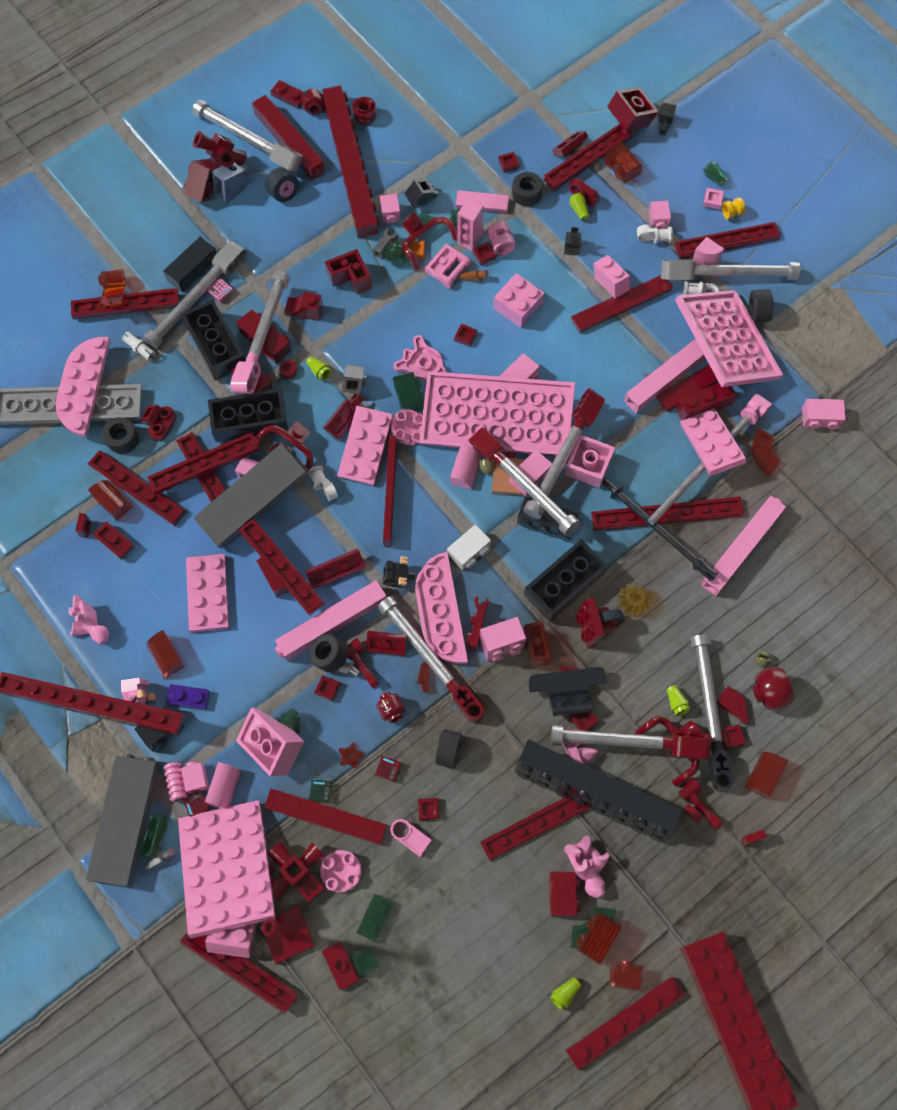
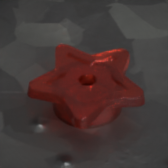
(345, 752)

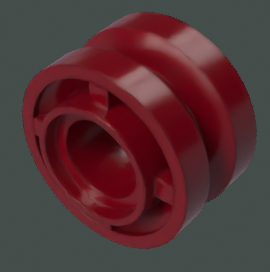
(364, 110)

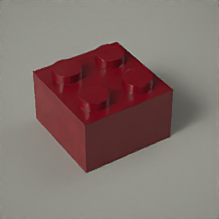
(632, 109)

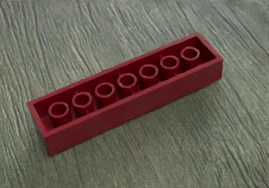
(738, 1024)

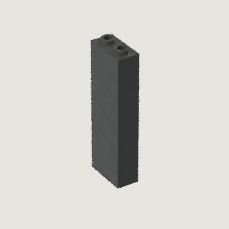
(251, 495)
(123, 821)

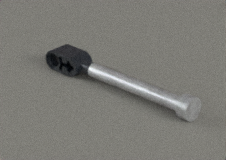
(701, 644)

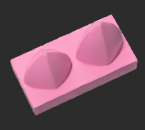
(581, 755)

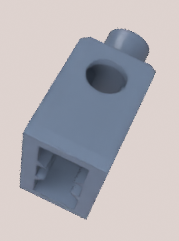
(229, 181)

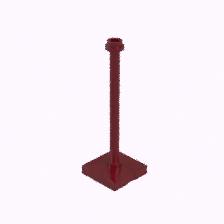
(287, 935)

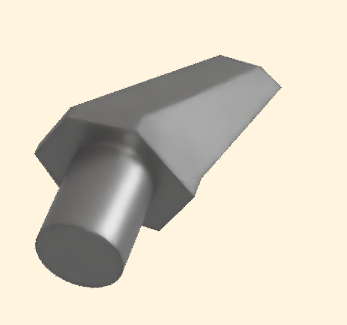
(348, 668)
(163, 858)

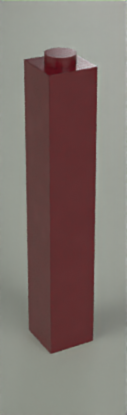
(287, 135)

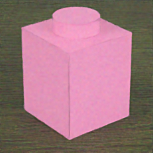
(390, 208)
(659, 214)
(194, 777)

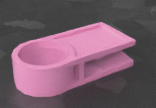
(414, 840)

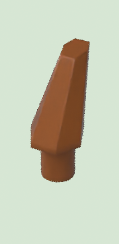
(474, 275)

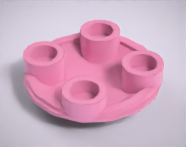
(407, 426)
(340, 871)

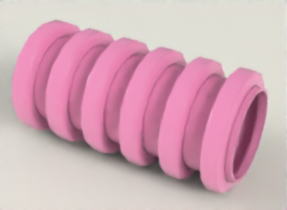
(175, 781)

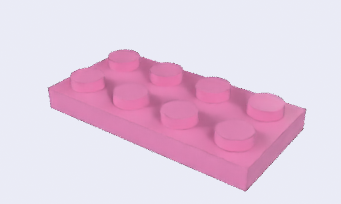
(712, 442)
(365, 446)
(207, 593)

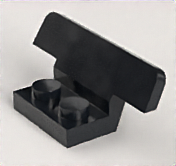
(568, 689)

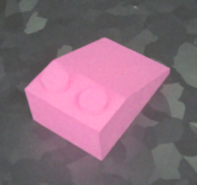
(269, 743)

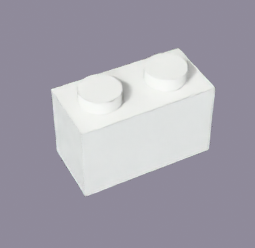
(469, 548)

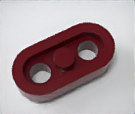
(578, 186)
(164, 423)

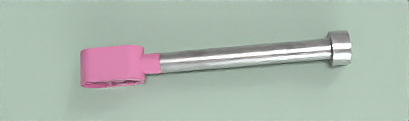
(248, 372)

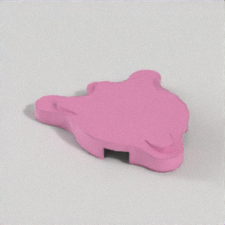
(420, 360)

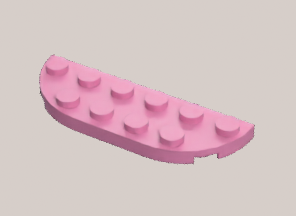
(81, 384)
(440, 611)

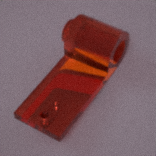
(113, 287)

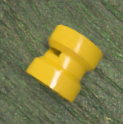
(733, 208)

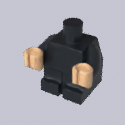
(397, 573)

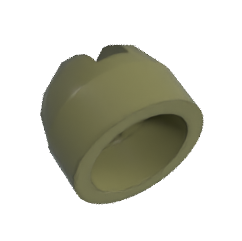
(485, 466)
(762, 662)

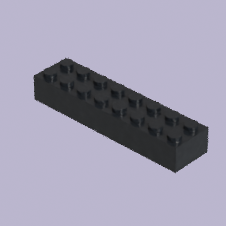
(598, 791)

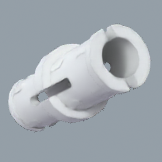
(139, 346)

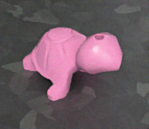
(87, 621)
(588, 865)

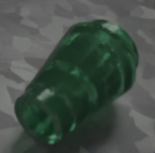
(715, 173)

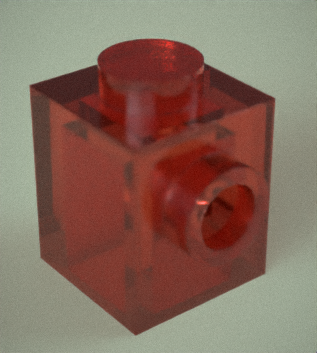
(625, 976)

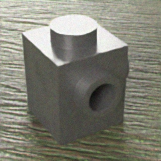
(353, 379)

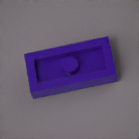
(188, 697)

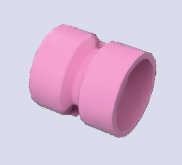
(501, 238)

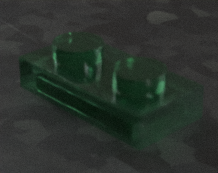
(154, 834)
(374, 917)

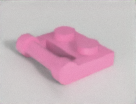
(443, 262)

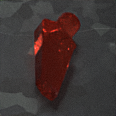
(423, 677)

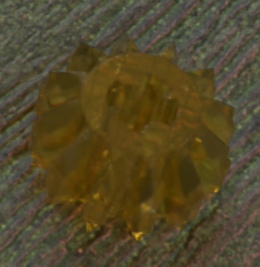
(640, 596)

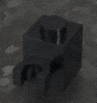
(420, 192)

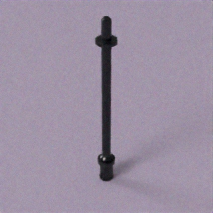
(699, 564)

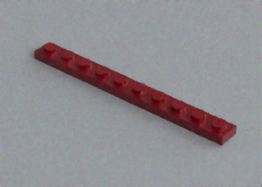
(91, 703)

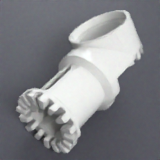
(654, 234)
(695, 288)
(321, 482)

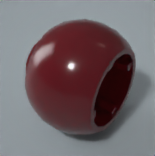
(773, 688)

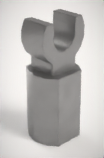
(383, 243)

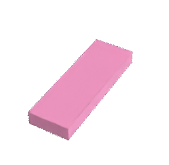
(491, 202)

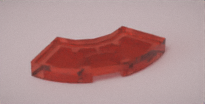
(763, 452)

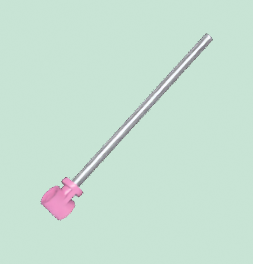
(757, 407)

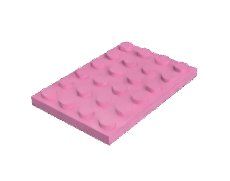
(728, 338)
(225, 869)

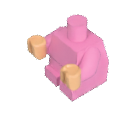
(135, 690)

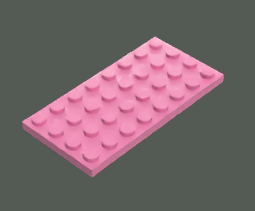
(515, 411)

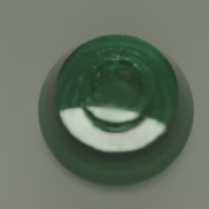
(394, 253)
(291, 720)

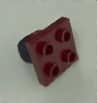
(597, 621)

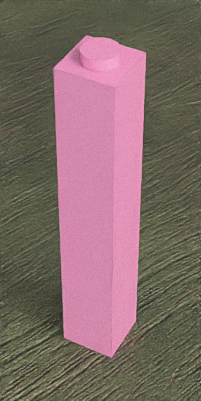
(664, 376)
(744, 544)
(330, 620)

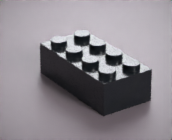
(213, 339)
(246, 413)
(565, 580)

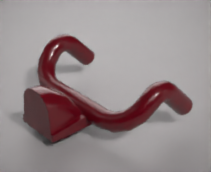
(416, 228)
(295, 435)
(690, 726)

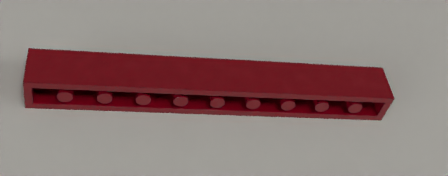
(349, 161)

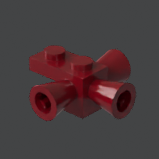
(220, 149)
(296, 871)

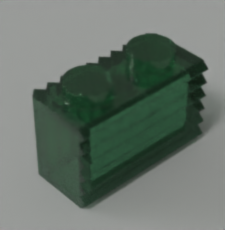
(408, 391)

